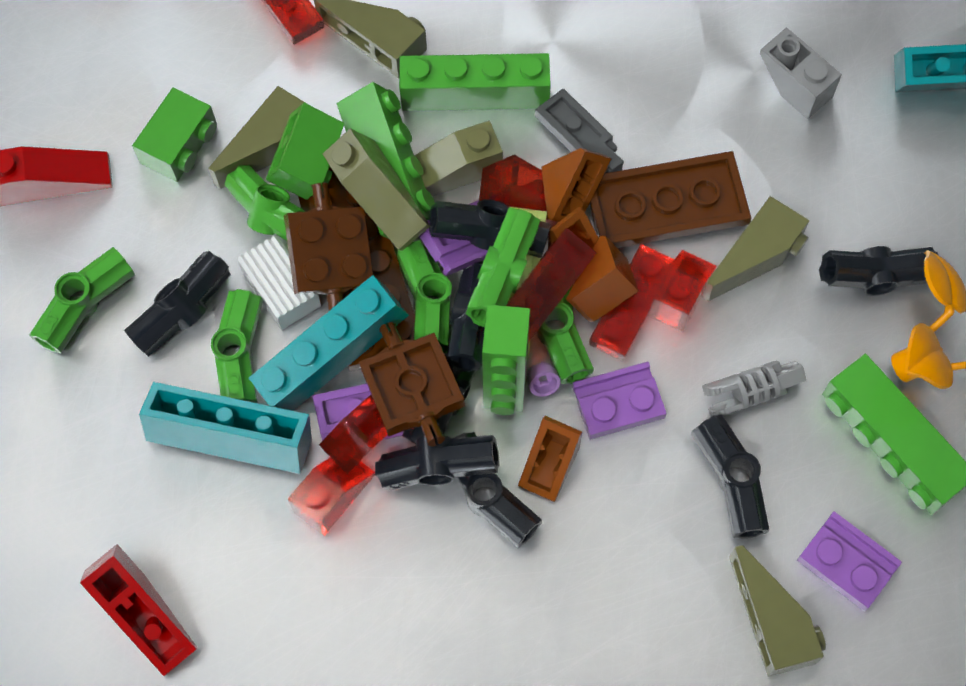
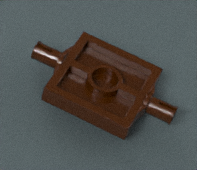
(328, 248)
(411, 384)

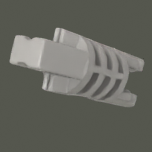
(754, 386)

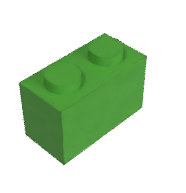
(175, 134)
(300, 152)

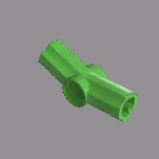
(261, 200)
(503, 264)
(427, 280)
(65, 315)
(237, 328)
(565, 345)

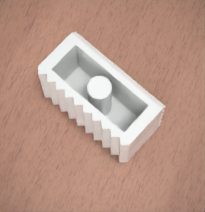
(270, 276)

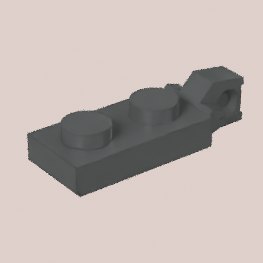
(577, 128)

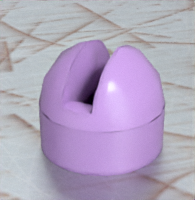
(546, 387)

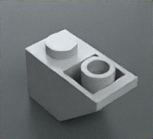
(800, 73)

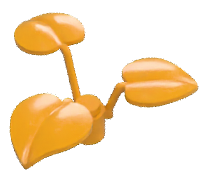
(924, 355)

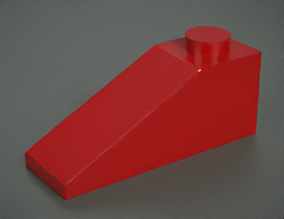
(48, 173)
(137, 609)

